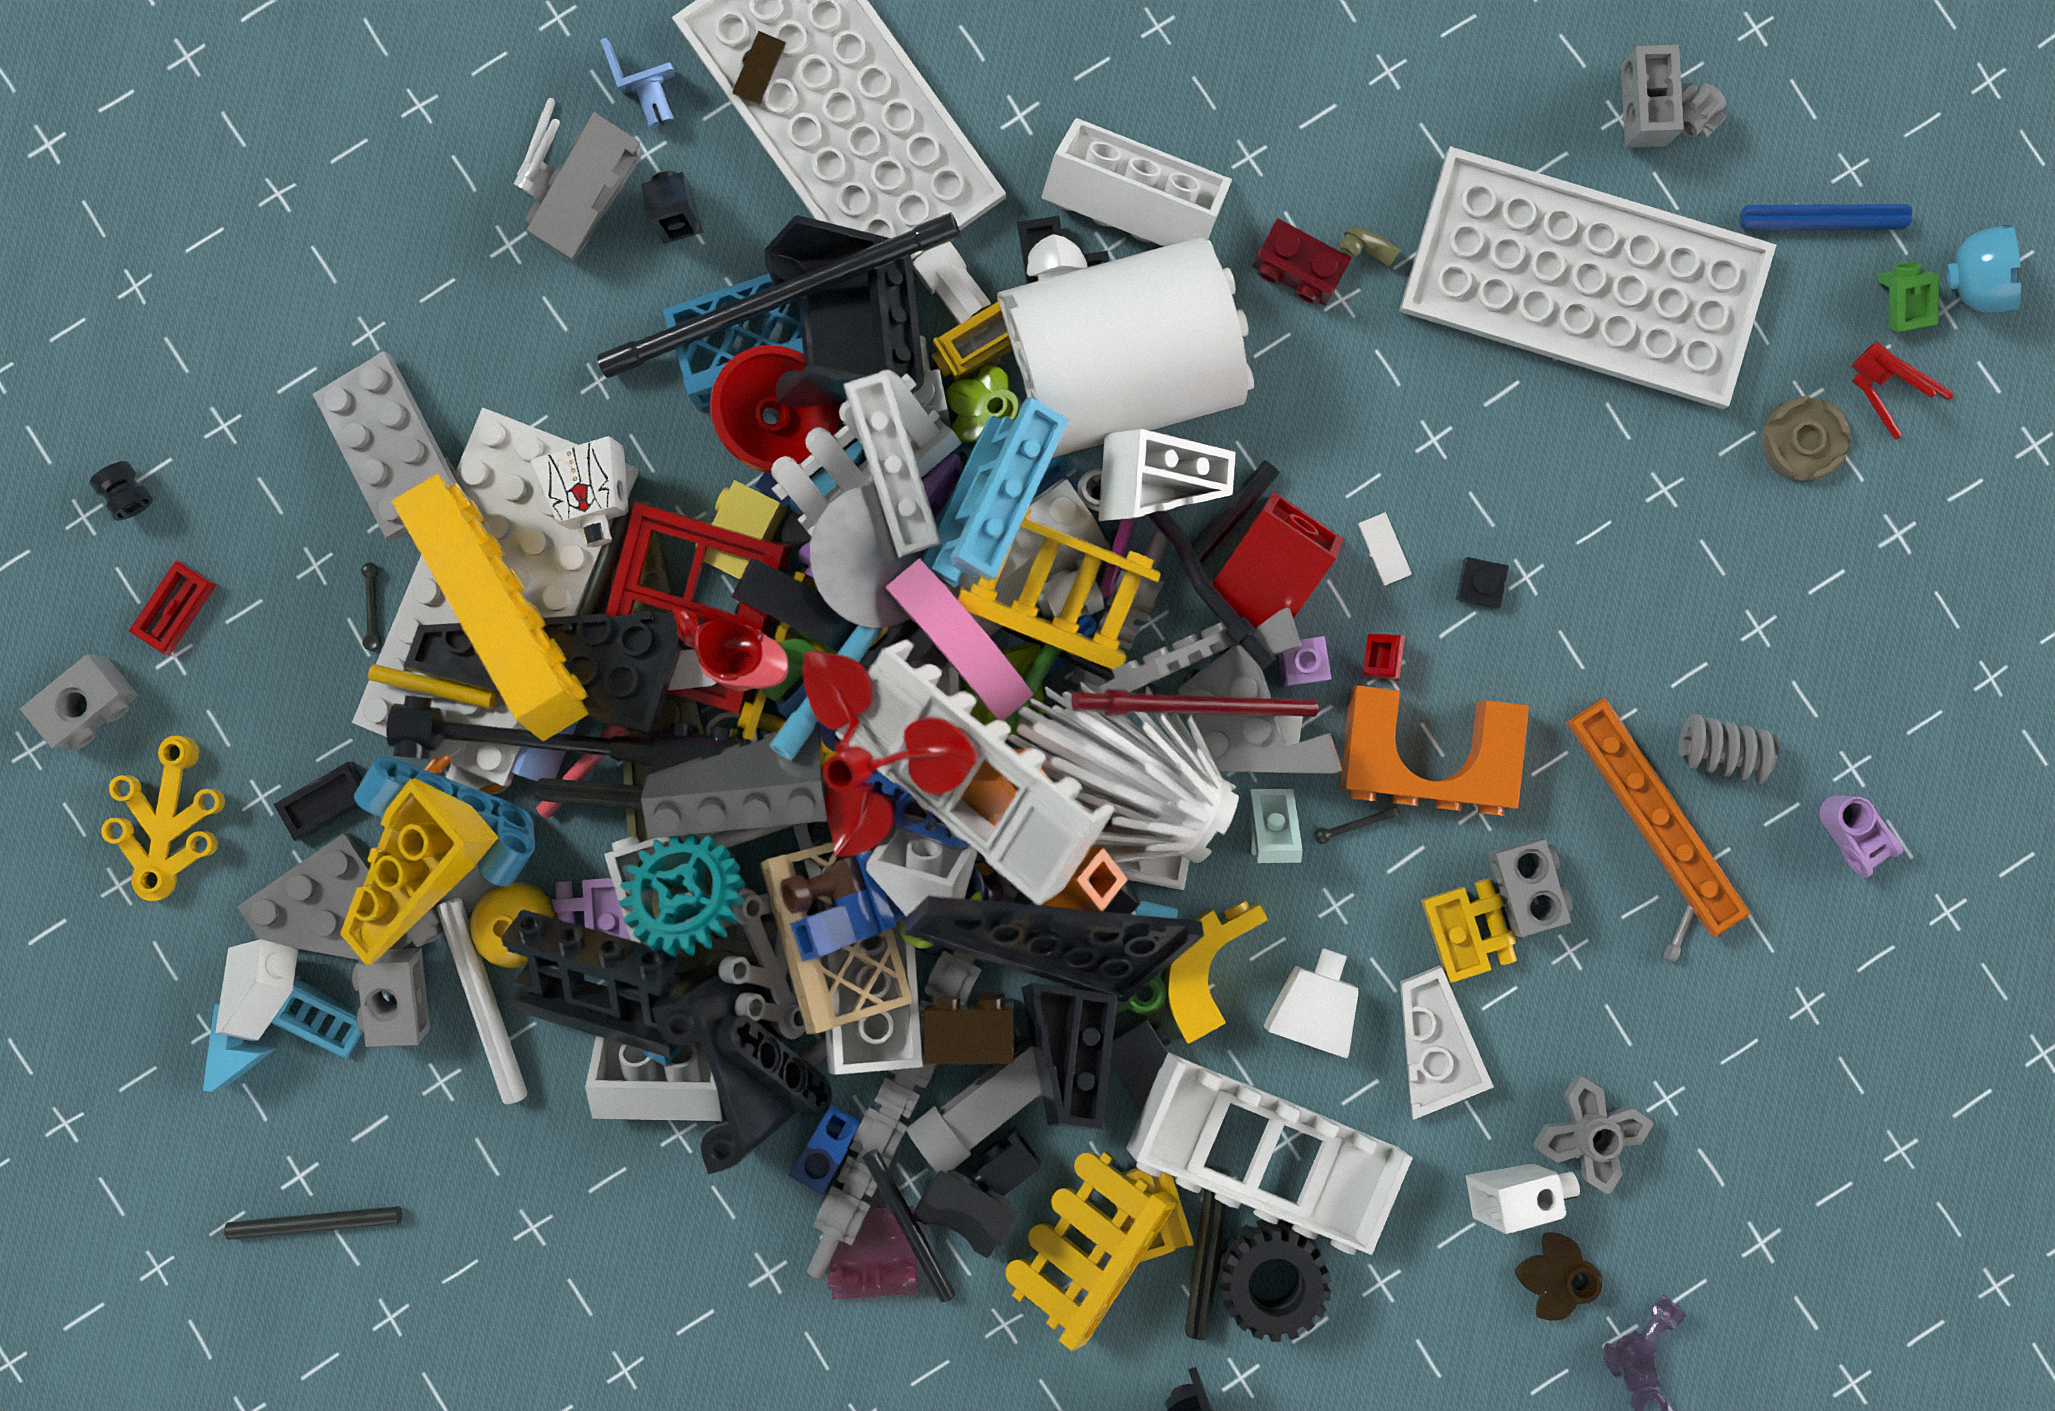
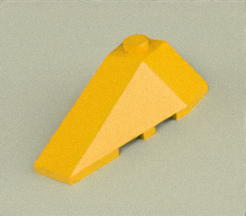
(421, 856)

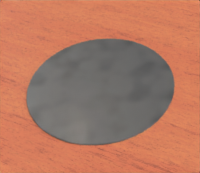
(857, 559)

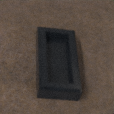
(320, 801)

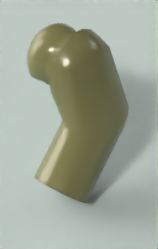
(1371, 243)

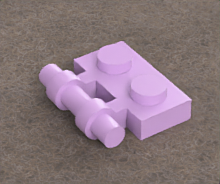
(598, 903)

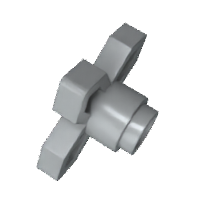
(1589, 1117)

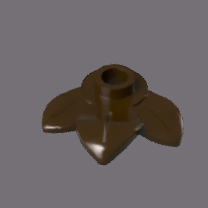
(1553, 1274)

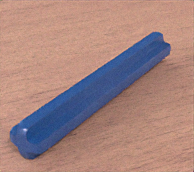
(1826, 217)

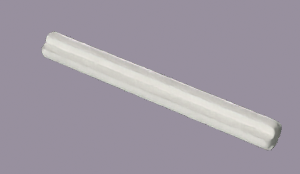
(482, 1001)

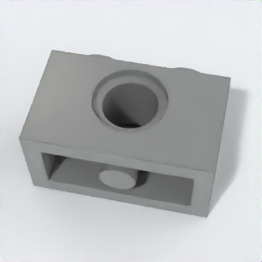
(56, 710)
(387, 1022)

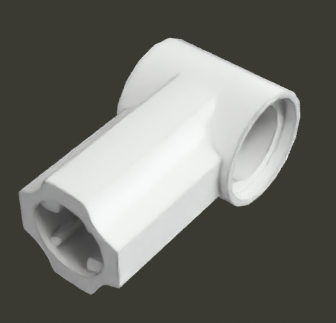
(944, 272)

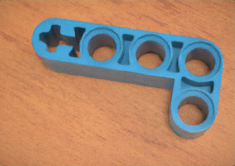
(508, 820)

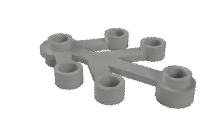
(785, 1012)

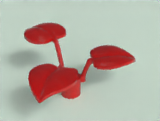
(936, 751)

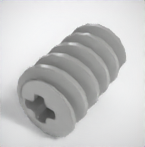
(1729, 746)

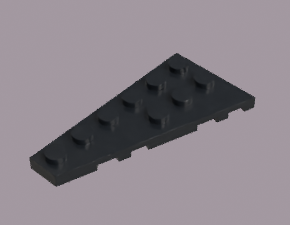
(617, 659)
(1060, 944)

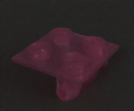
(876, 1262)

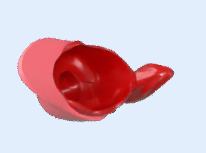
(733, 652)

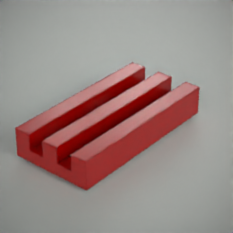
(186, 615)

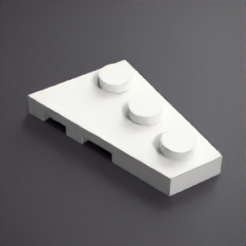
(1438, 1045)

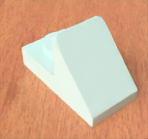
(1274, 826)

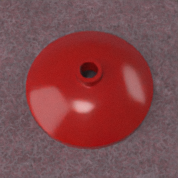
(746, 392)

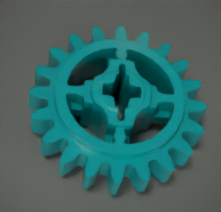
(676, 909)

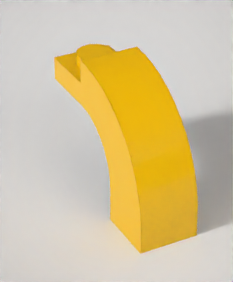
(1188, 975)

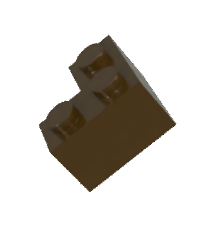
(969, 1032)

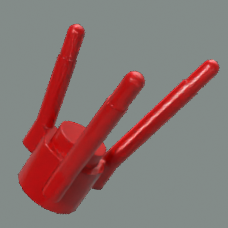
(1879, 365)

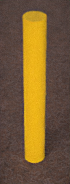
(432, 686)

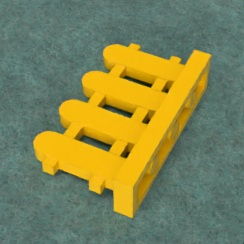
(1085, 1270)

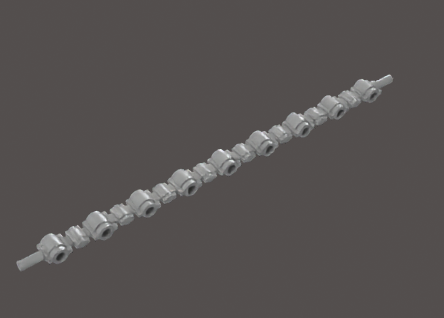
(951, 977)

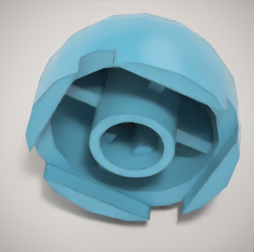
(1987, 270)

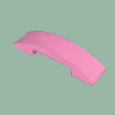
(960, 640)

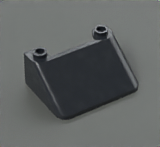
(849, 327)

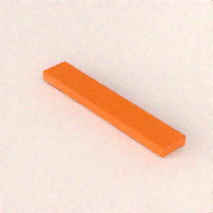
(1658, 818)

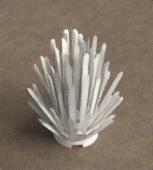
(1153, 782)

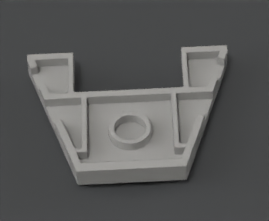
(1255, 741)

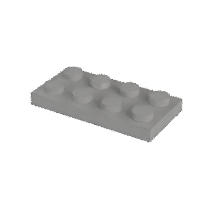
(381, 436)

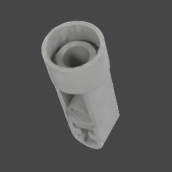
(950, 1132)

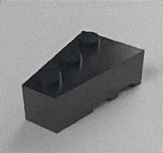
(1071, 1051)

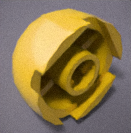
(496, 913)

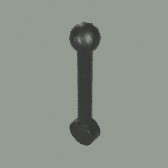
(371, 641)
(1324, 835)

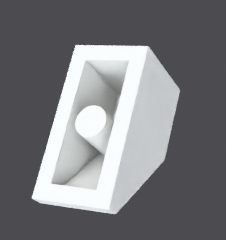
(254, 987)

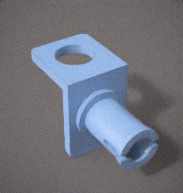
(646, 84)

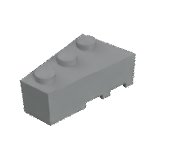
(583, 188)

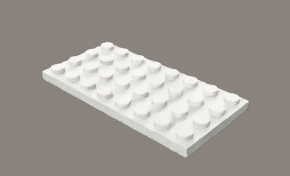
(845, 114)
(1587, 278)
(544, 555)

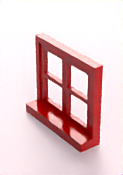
(631, 564)

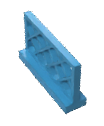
(700, 384)

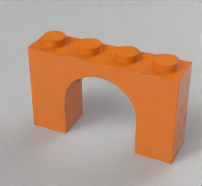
(1486, 779)
(1097, 875)

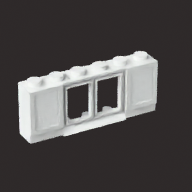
(1042, 829)
(1347, 1185)

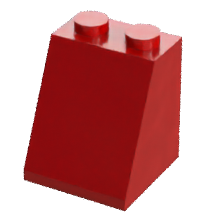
(1277, 562)

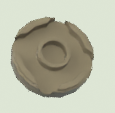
(1805, 438)

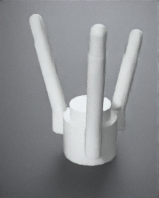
(534, 173)

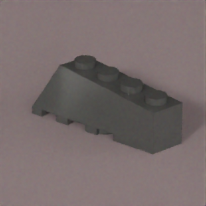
(738, 790)

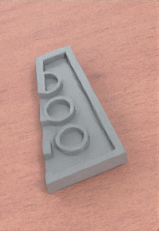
(1162, 663)

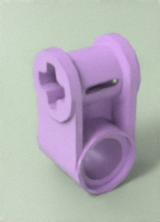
(1865, 838)

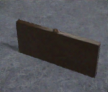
(759, 67)

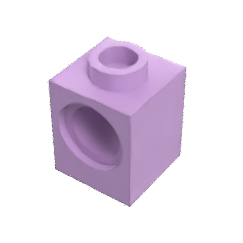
(1305, 663)

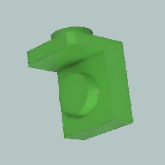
(1911, 296)

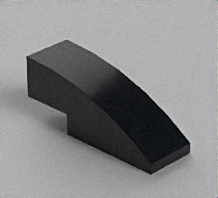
(792, 606)

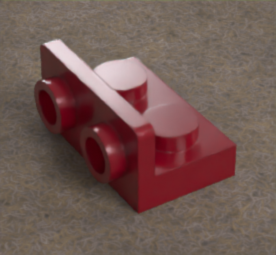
(1300, 263)

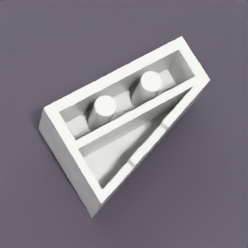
(1160, 472)

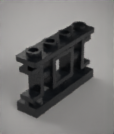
(557, 991)

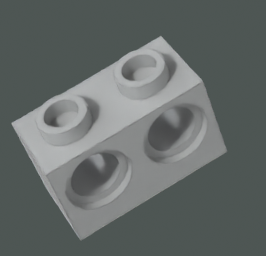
(1652, 96)
(1519, 891)

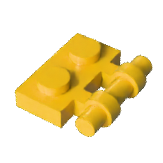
(1457, 933)

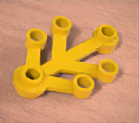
(163, 824)

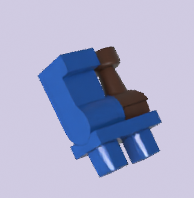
(858, 904)

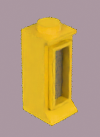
(972, 344)

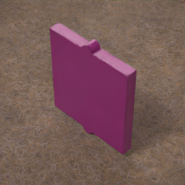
(1120, 547)

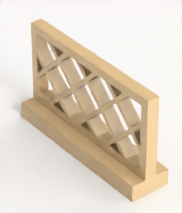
(808, 976)

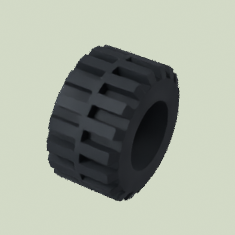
(1282, 1314)

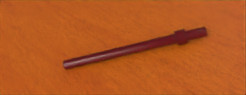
(1119, 703)

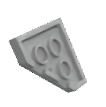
(312, 901)

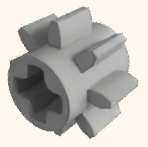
(1702, 109)

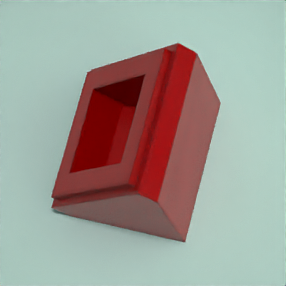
(1383, 656)

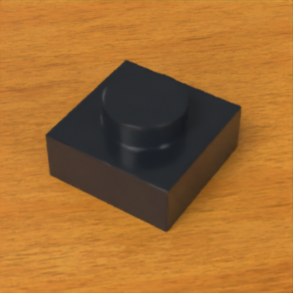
(1482, 582)

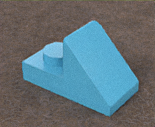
(229, 1057)

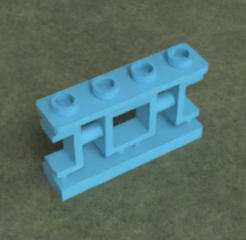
(994, 493)

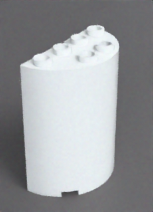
(1131, 342)

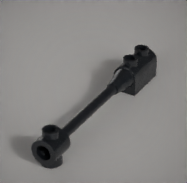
(419, 728)

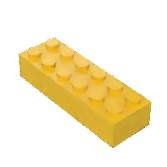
(491, 607)

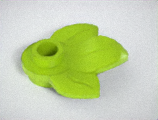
(979, 399)

